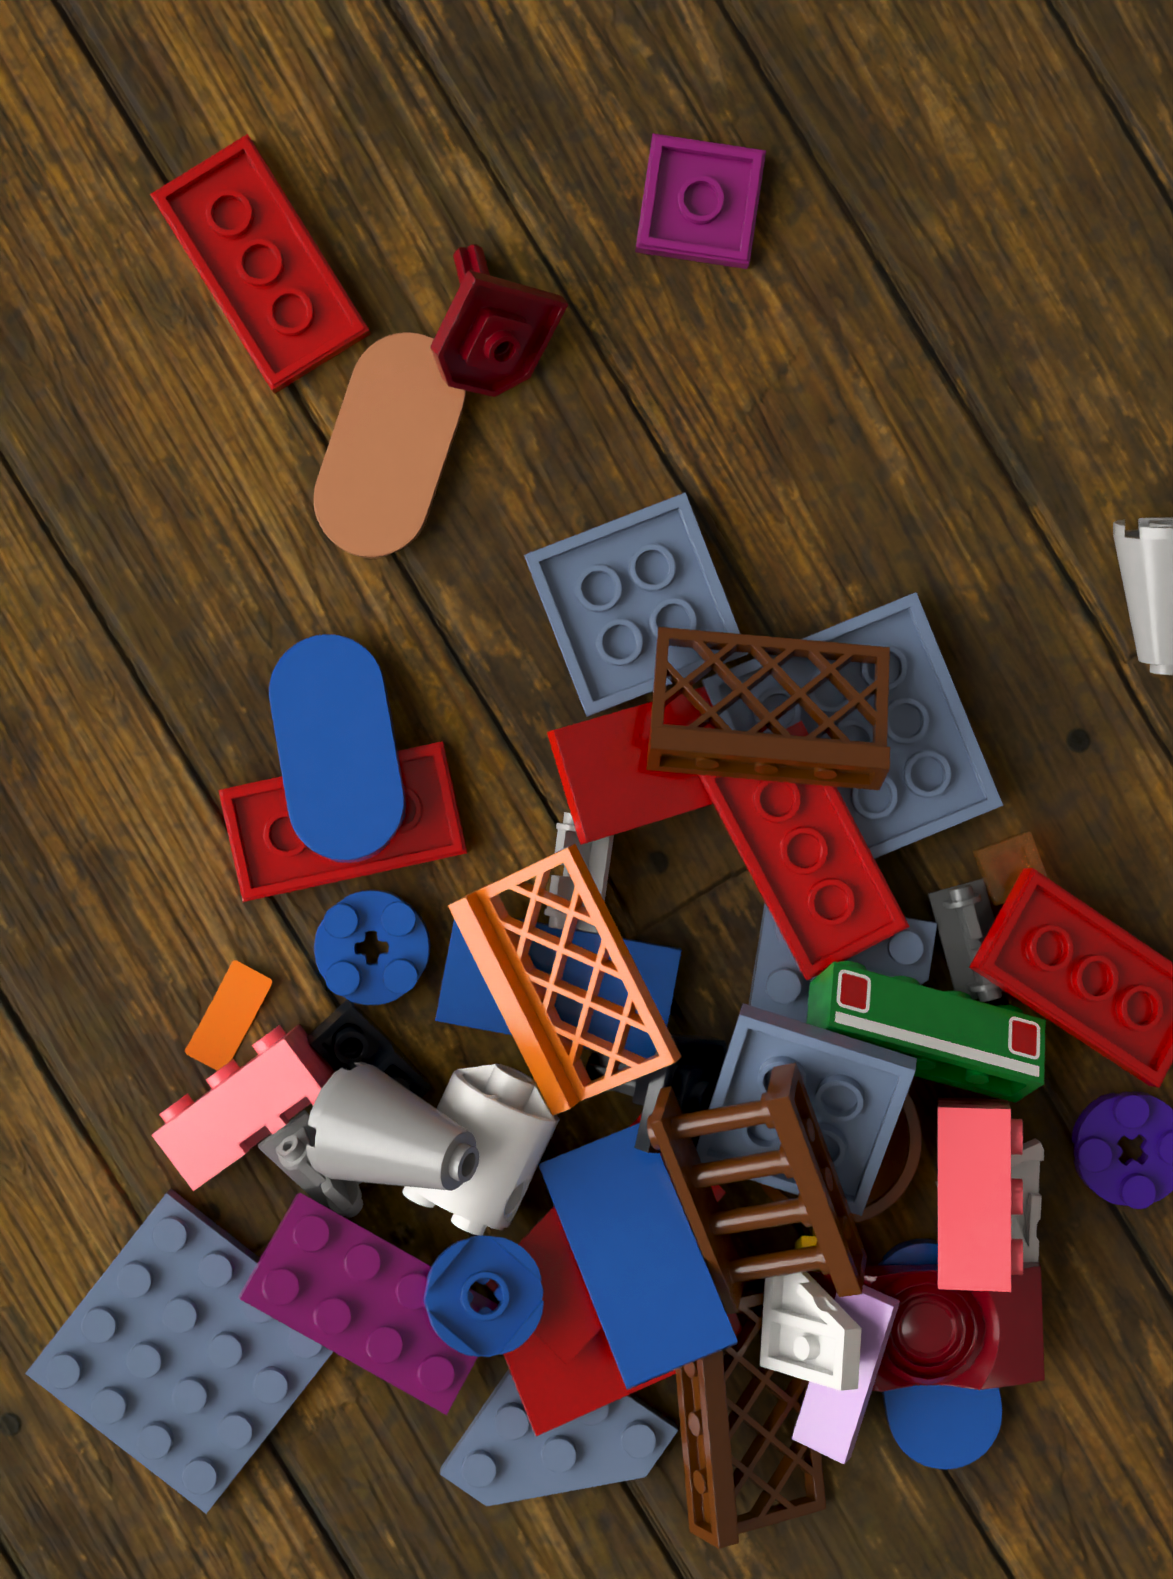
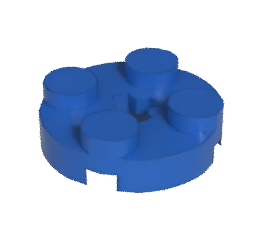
(348, 971)
(488, 1330)

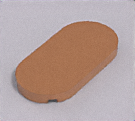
(387, 448)

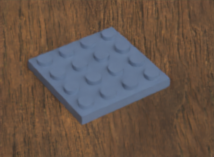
(934, 756)
(175, 1358)

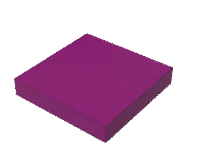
(700, 201)

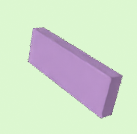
(833, 1417)

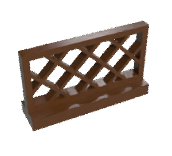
(768, 755)
(707, 1444)

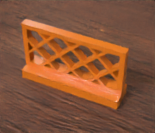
(522, 991)

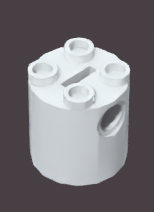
(511, 1135)

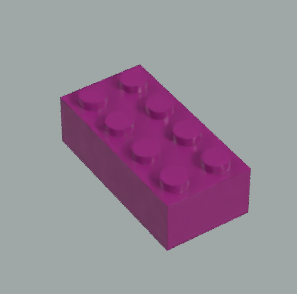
(358, 1301)

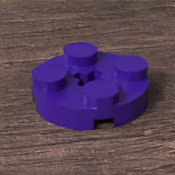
(1097, 1154)

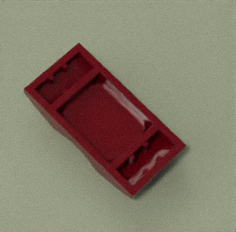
(957, 1334)

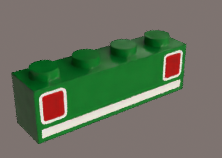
(951, 1035)

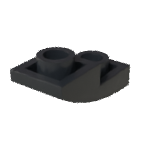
(353, 1037)

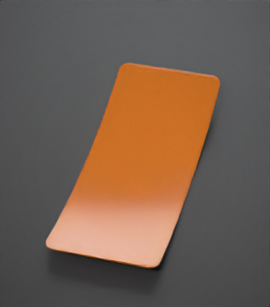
(229, 1016)

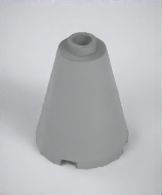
(1147, 580)
(386, 1134)

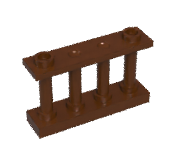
(800, 1156)

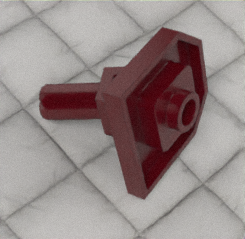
(493, 328)

